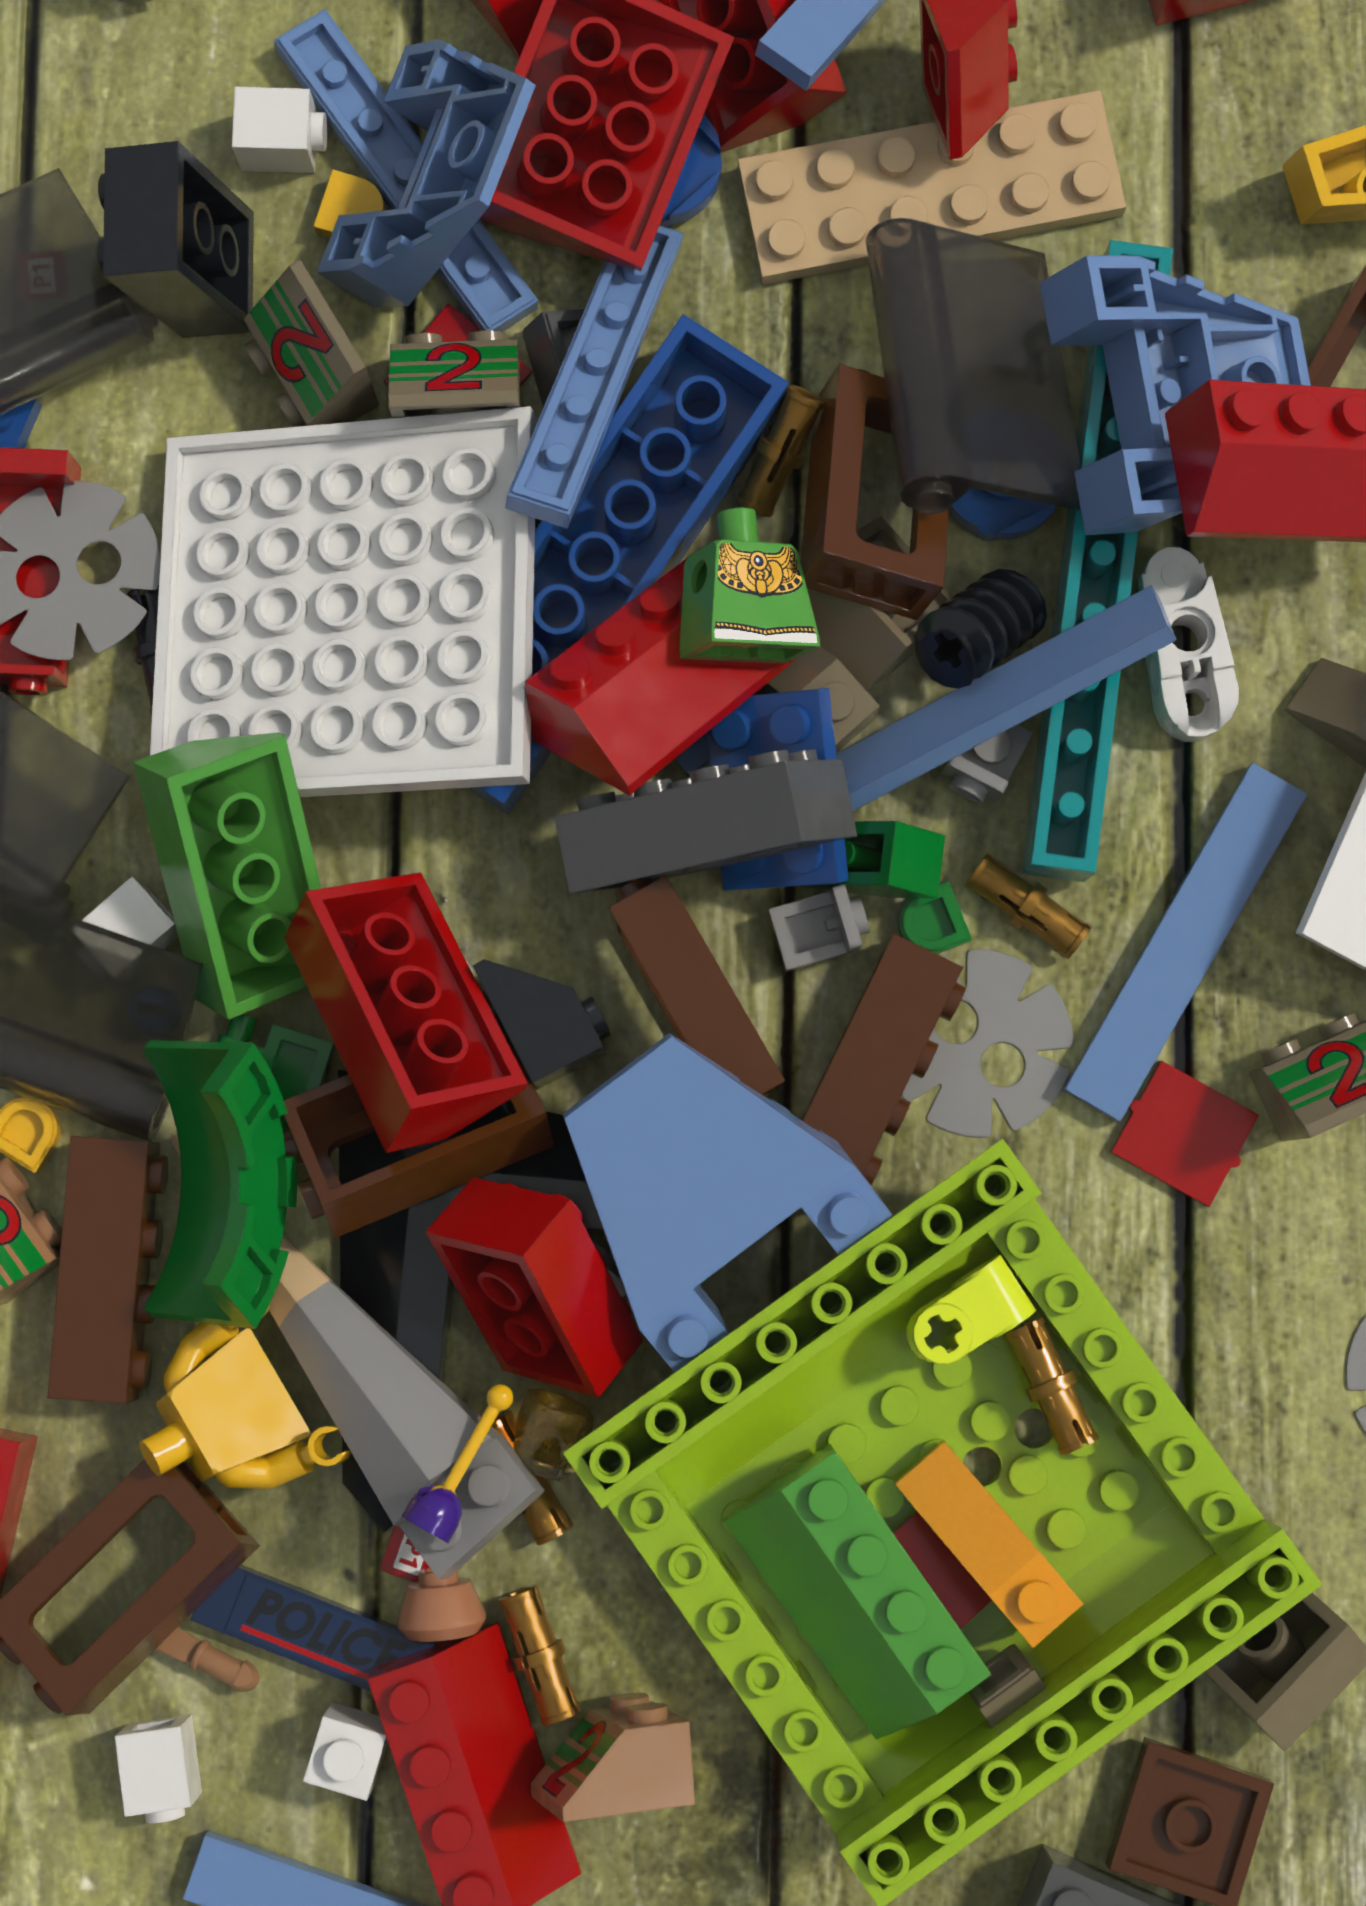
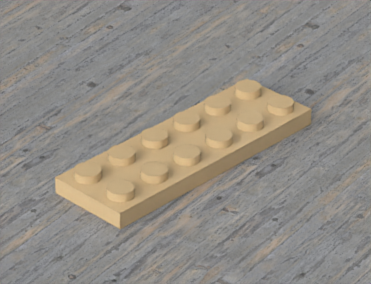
(1027, 175)

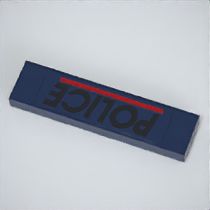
(303, 1626)

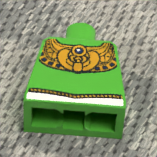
(745, 598)

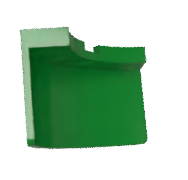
(232, 1183)

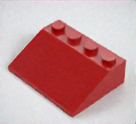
(605, 124)

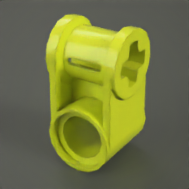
(979, 1308)

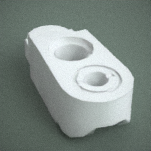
(1206, 672)

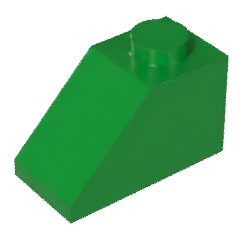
(892, 861)

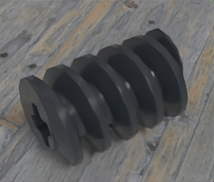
(979, 627)

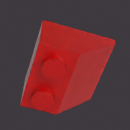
(967, 66)

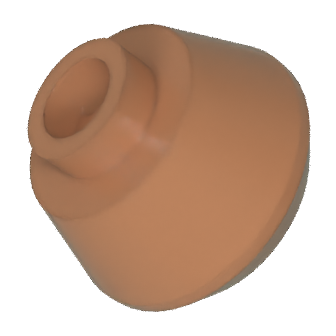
(440, 1609)

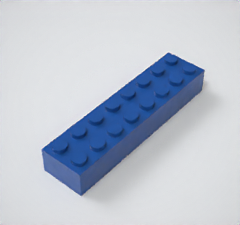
(648, 493)

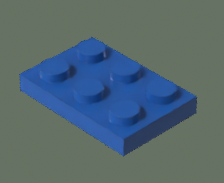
(770, 724)

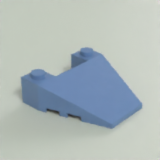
(471, 127)
(1158, 347)
(695, 1174)

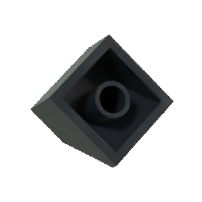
(544, 1021)

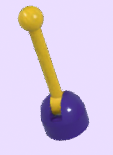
(437, 1506)

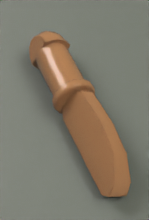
(210, 1660)

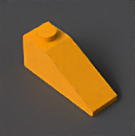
(988, 1544)

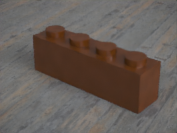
(883, 1049)
(106, 1269)

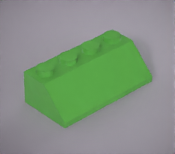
(231, 862)
(856, 1595)

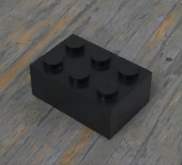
(176, 239)

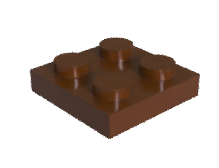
(1189, 1824)

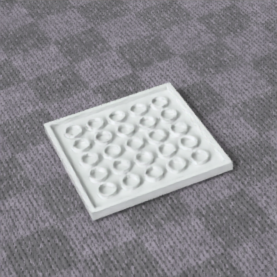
(352, 599)

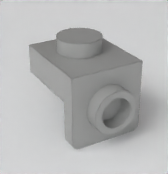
(818, 928)

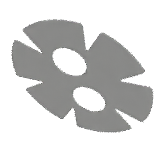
(99, 608)
(1030, 1025)

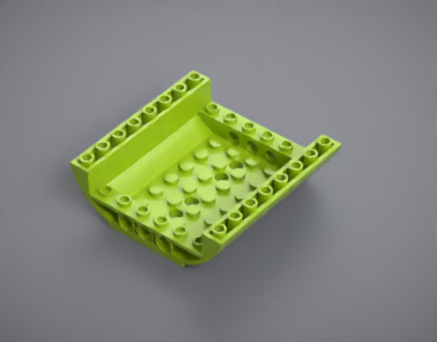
(1135, 1523)

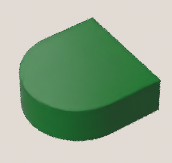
(934, 922)

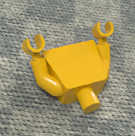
(232, 1415)

